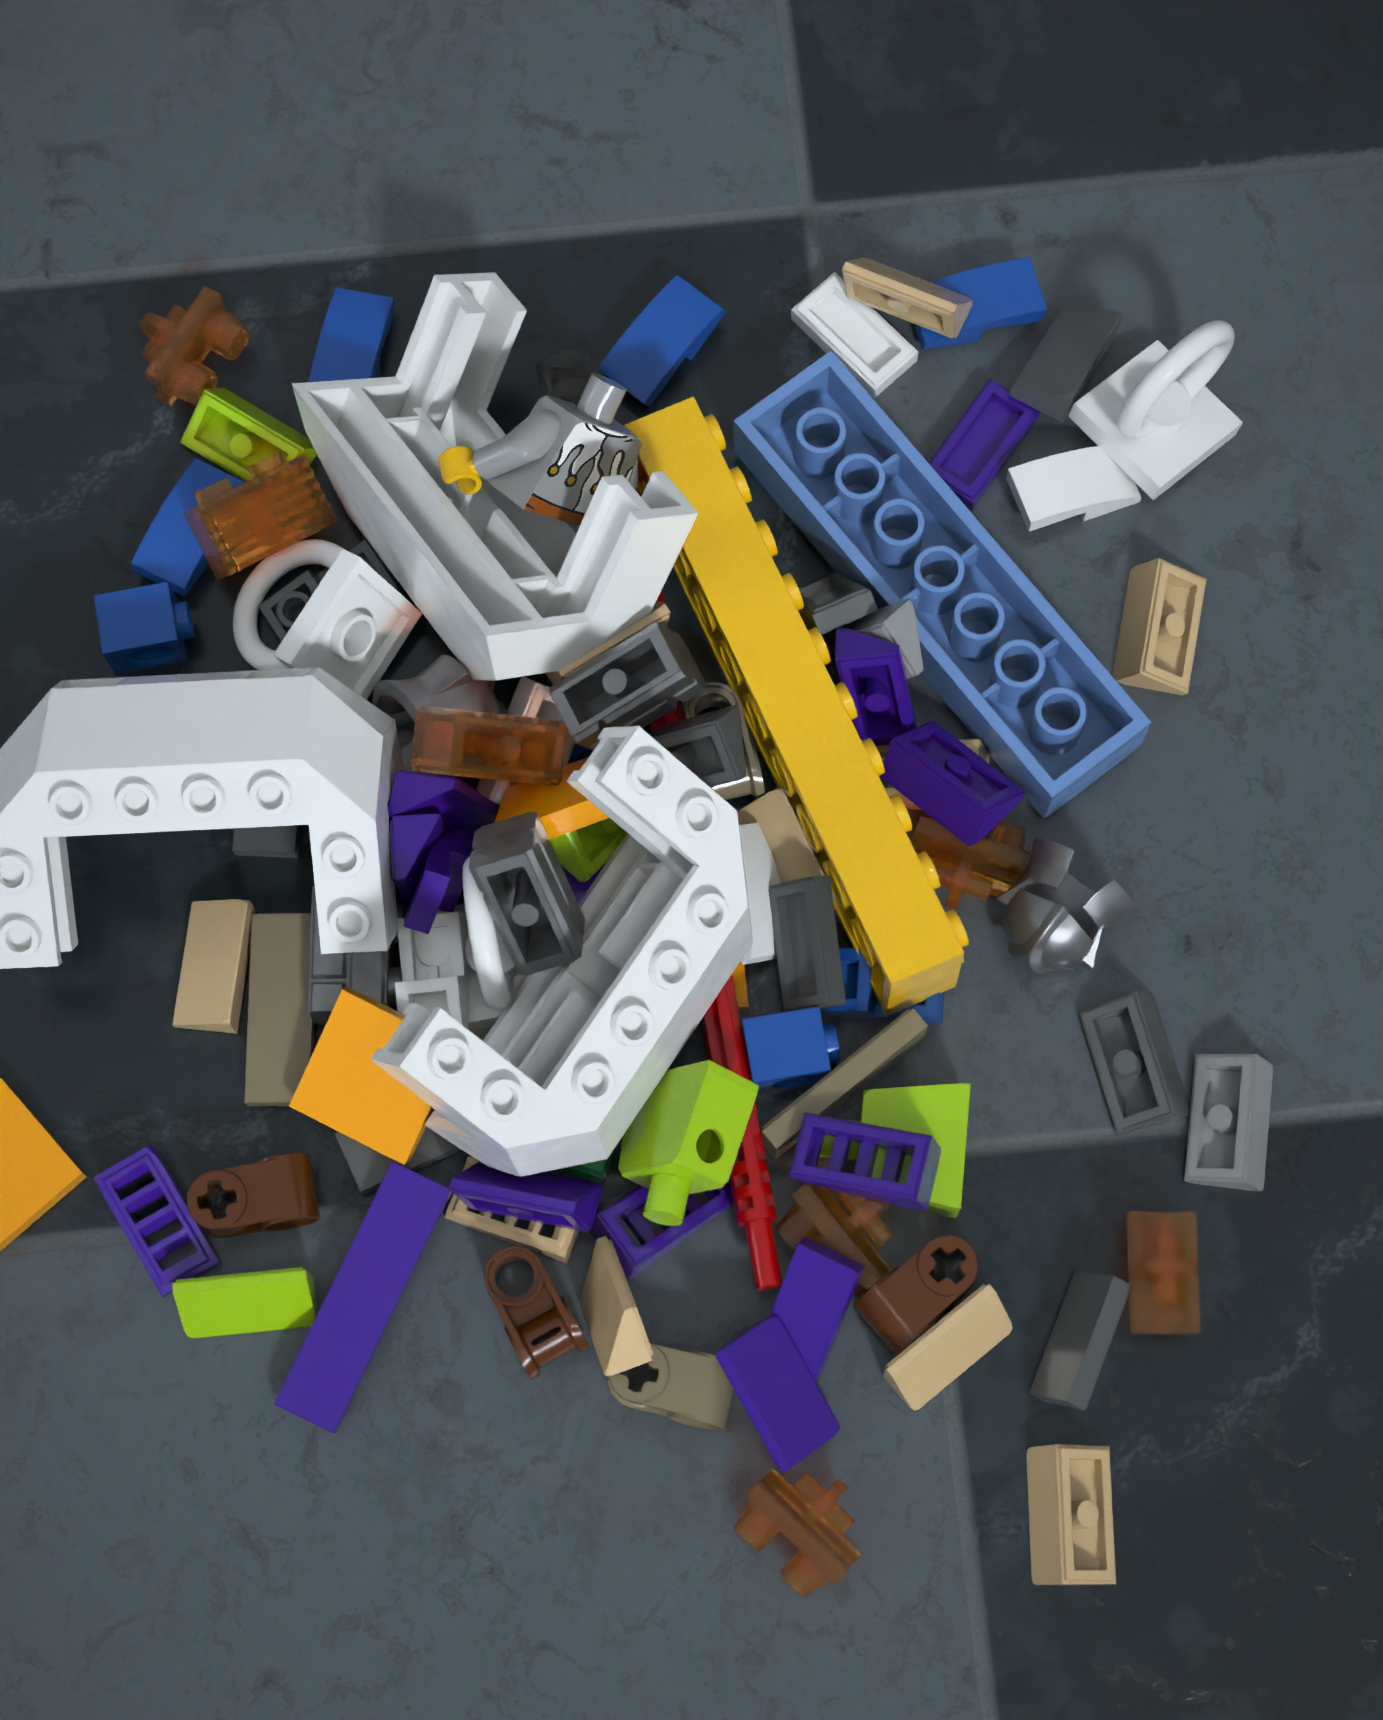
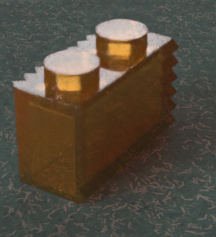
(260, 515)
(489, 746)

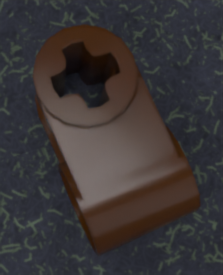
(268, 1196)
(910, 1300)
(533, 1313)

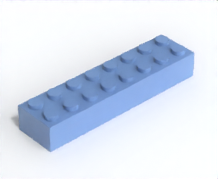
(982, 625)

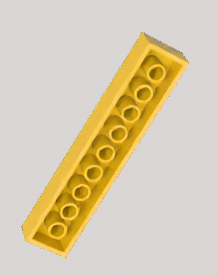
(802, 717)

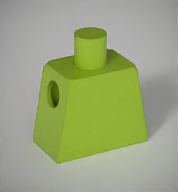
(924, 1110)
(686, 1137)

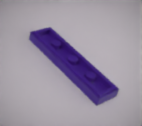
(363, 1297)

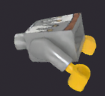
(554, 454)

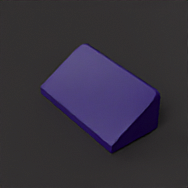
(877, 684)
(949, 782)
(441, 794)
(410, 845)
(532, 1197)
(777, 1391)

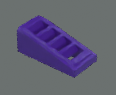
(129, 1171)
(921, 1175)
(653, 1247)

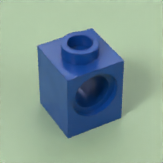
(143, 627)
(789, 1049)

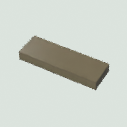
(278, 1016)
(845, 1080)

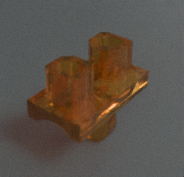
(182, 343)
(978, 869)
(821, 1215)
(1163, 1273)
(808, 1520)

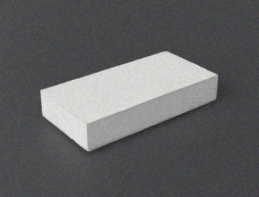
(855, 335)

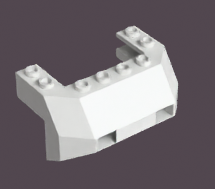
(491, 579)
(198, 758)
(598, 1033)

